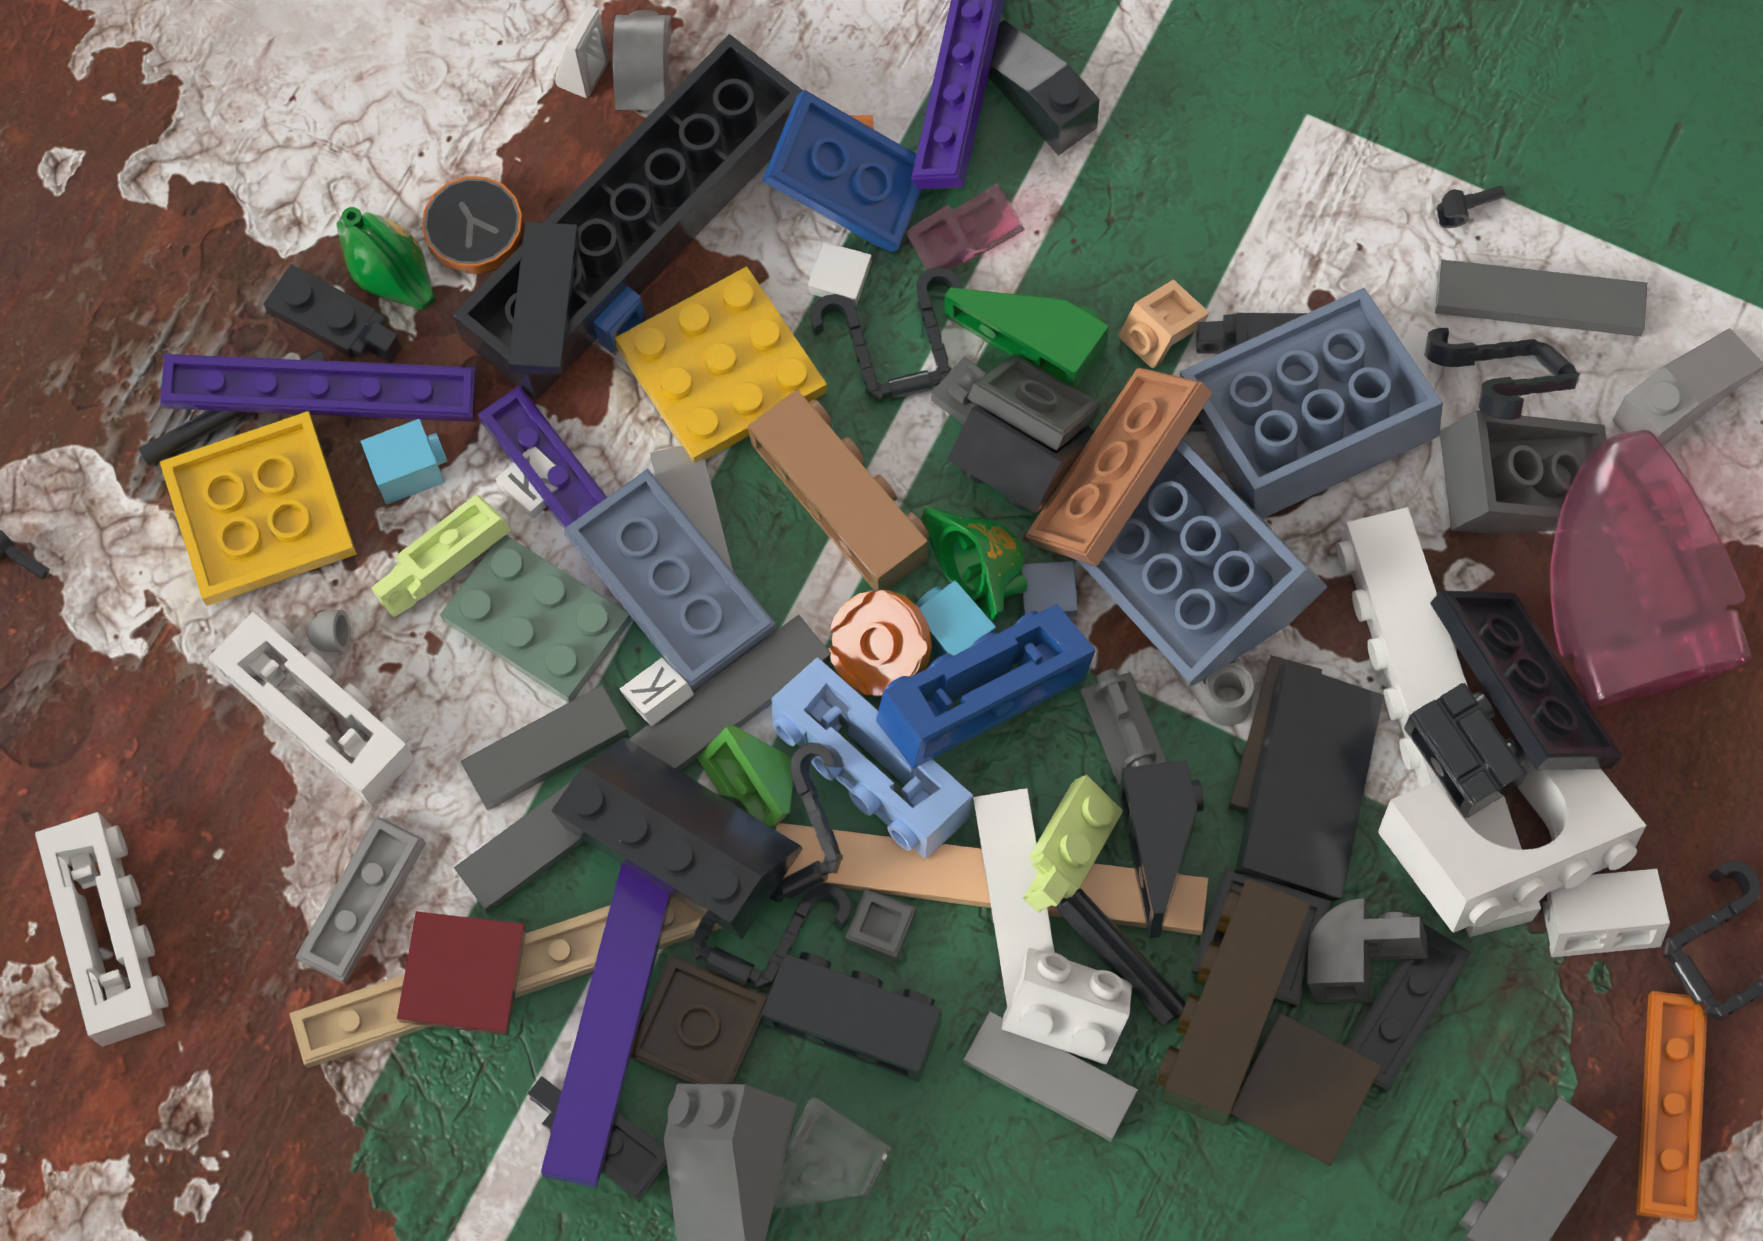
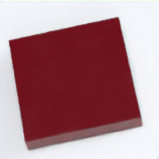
(461, 973)

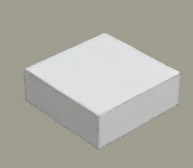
(839, 272)

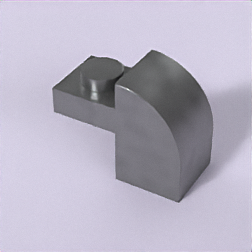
(641, 60)
(1348, 942)

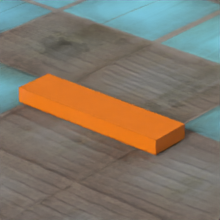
(1672, 1108)

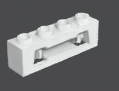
(253, 651)
(126, 1010)

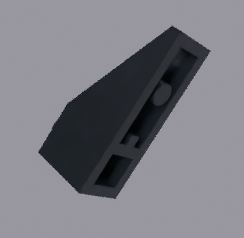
(1043, 89)
(1159, 822)

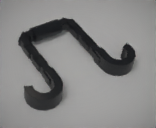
(906, 384)
(1501, 395)
(800, 771)
(1684, 967)
(743, 970)

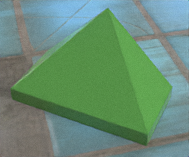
(750, 772)

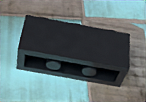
(852, 1015)

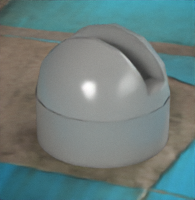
(330, 631)

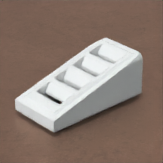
(584, 55)

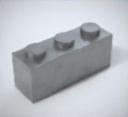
(1542, 1180)

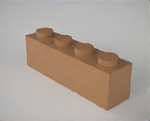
(839, 491)

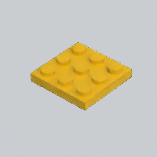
(718, 363)
(257, 508)

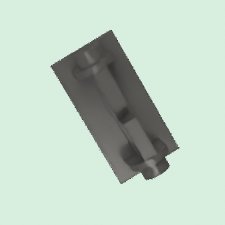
(1121, 722)

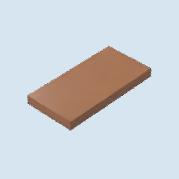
(1118, 465)

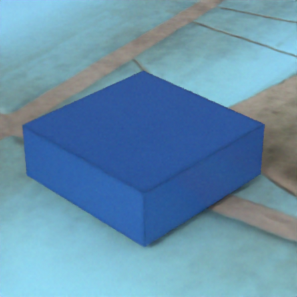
(620, 316)

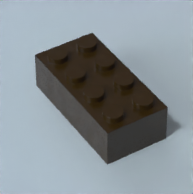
(1235, 1001)

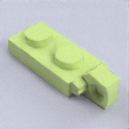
(440, 554)
(1071, 843)

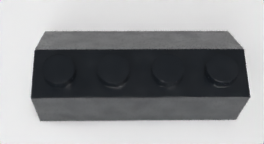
(677, 834)

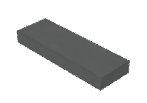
(544, 747)

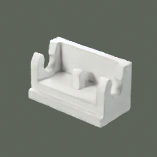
(1607, 914)

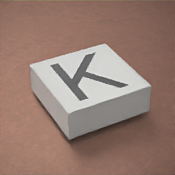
(519, 488)
(656, 691)

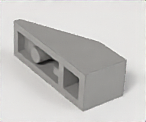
(1688, 387)

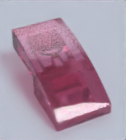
(964, 233)

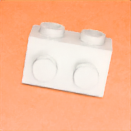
(1068, 1006)

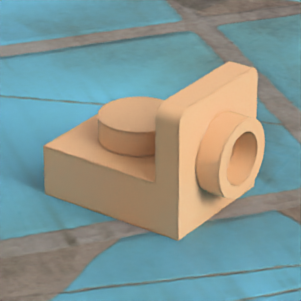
(1161, 321)

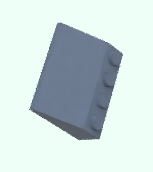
(1314, 403)
(1203, 569)

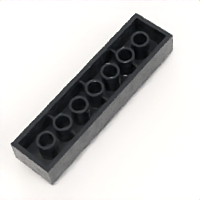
(647, 199)

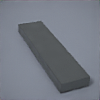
(1541, 297)

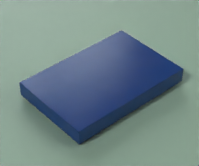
(845, 171)

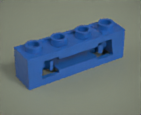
(919, 706)

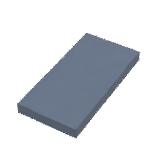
(670, 579)

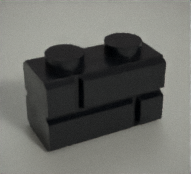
(1467, 749)

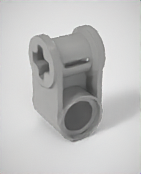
(1220, 711)

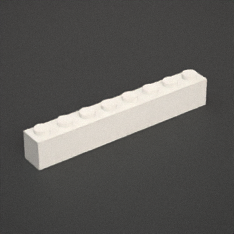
(1413, 653)

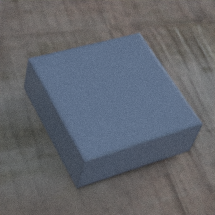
(1050, 585)

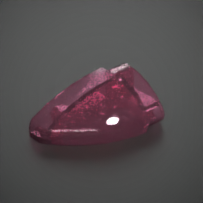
(1642, 578)

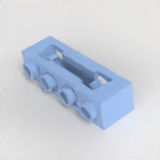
(932, 799)

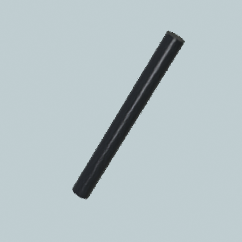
(195, 428)

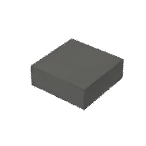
(881, 925)

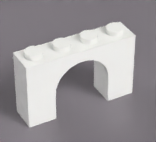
(1477, 879)

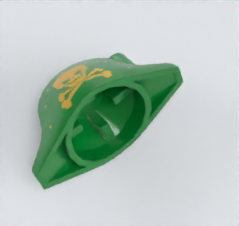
(385, 259)
(978, 556)

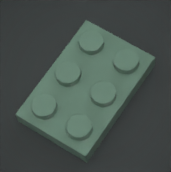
(536, 618)

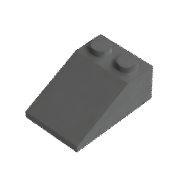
(1512, 471)
(725, 1159)

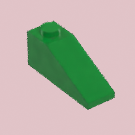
(1039, 329)

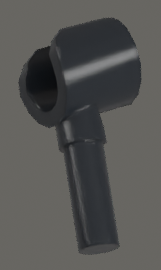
(1455, 204)
(8, 548)

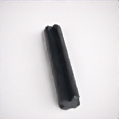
(1122, 956)

